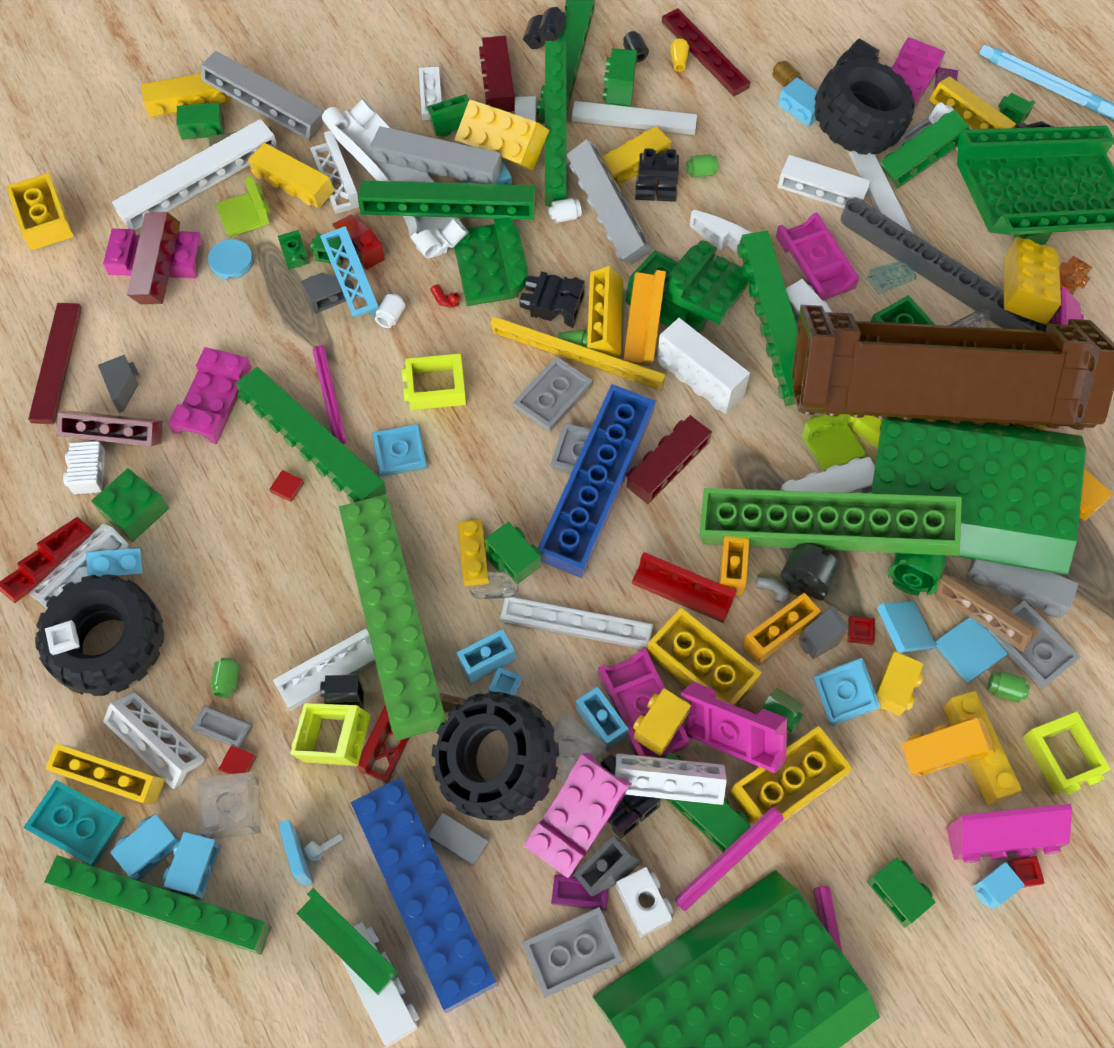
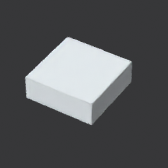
(62, 637)

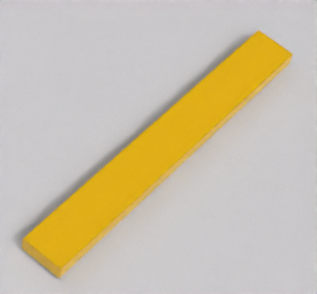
(578, 353)

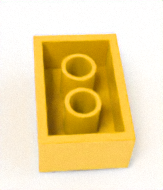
(39, 211)

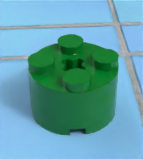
(916, 572)

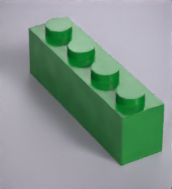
(924, 149)
(715, 821)

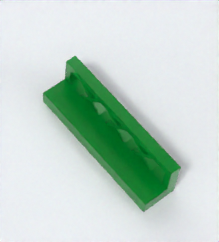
(347, 942)

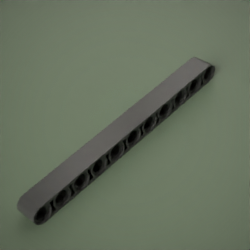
(932, 264)

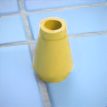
(679, 53)

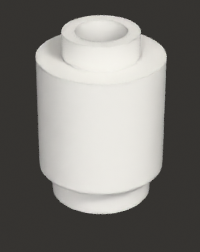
(565, 210)
(389, 310)

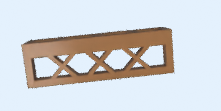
(987, 612)

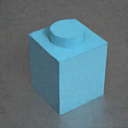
(998, 886)

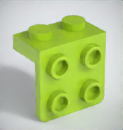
(244, 211)
(831, 440)

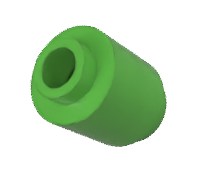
(702, 165)
(224, 678)
(1008, 686)

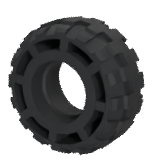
(864, 106)
(87, 606)
(529, 761)

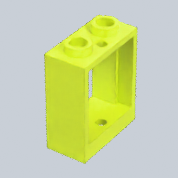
(437, 398)
(351, 738)
(1036, 743)

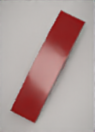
(49, 554)

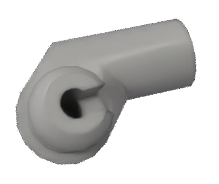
(780, 590)

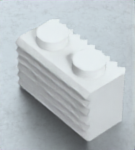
(85, 467)

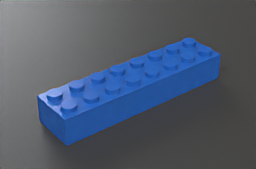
(596, 481)
(423, 896)

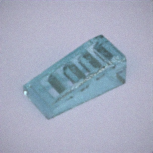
(880, 285)

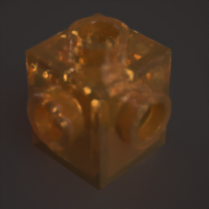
(1076, 273)

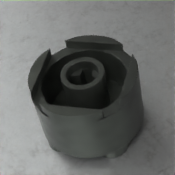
(809, 571)

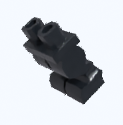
(659, 168)
(553, 297)
(642, 806)

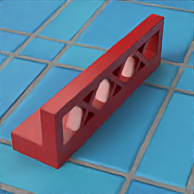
(684, 587)
(374, 745)

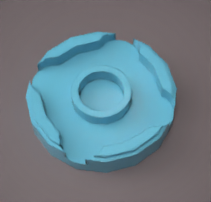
(230, 258)

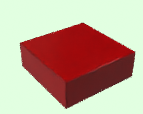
(286, 486)
(861, 630)
(237, 761)
(1027, 870)

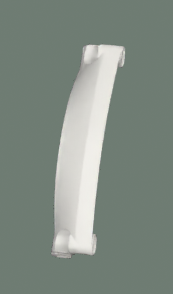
(356, 132)

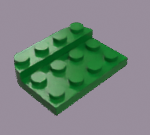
(491, 263)
(706, 282)
(669, 310)

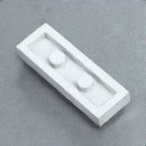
(429, 88)

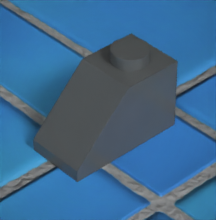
(324, 291)
(119, 380)
(823, 633)
(607, 866)

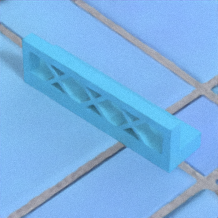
(358, 274)

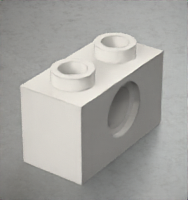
(644, 919)

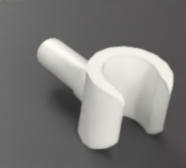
(315, 852)

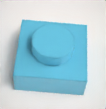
(505, 682)

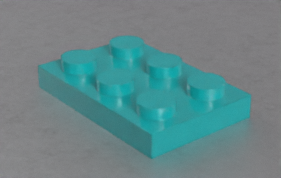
(74, 823)

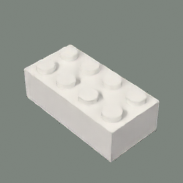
(702, 366)

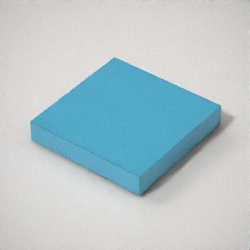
(399, 450)
(906, 626)
(970, 649)
(847, 692)
(295, 853)

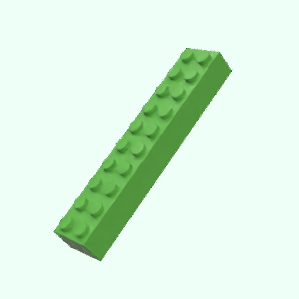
(833, 520)
(392, 618)

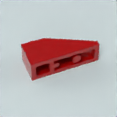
(364, 241)

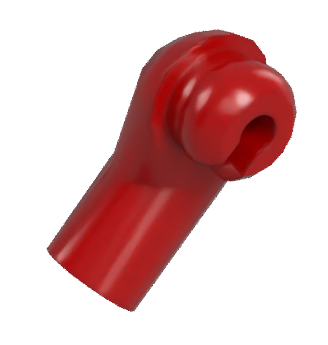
(451, 300)

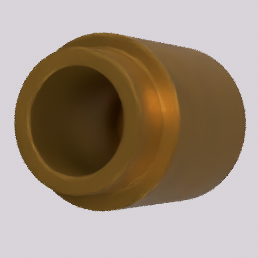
(785, 73)

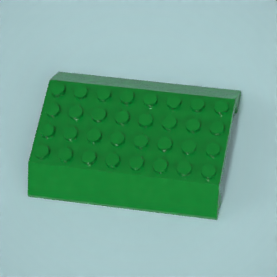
(1039, 178)
(1013, 482)
(744, 979)

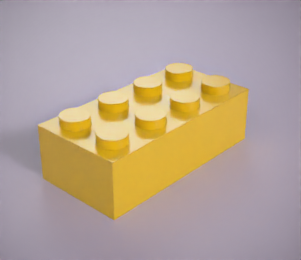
(502, 132)
(1031, 280)
(699, 656)
(809, 771)

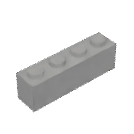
(1036, 587)

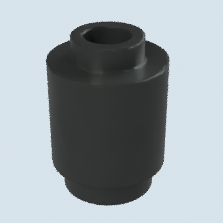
(634, 41)

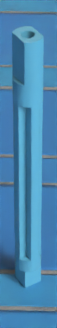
(1049, 81)

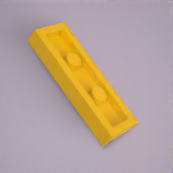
(473, 553)

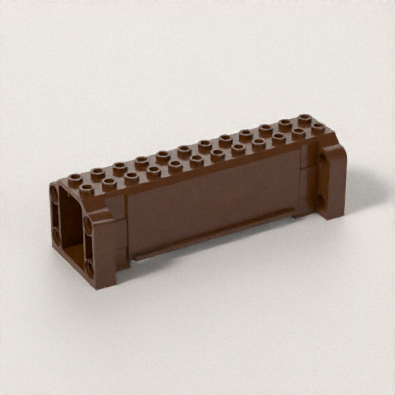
(952, 371)

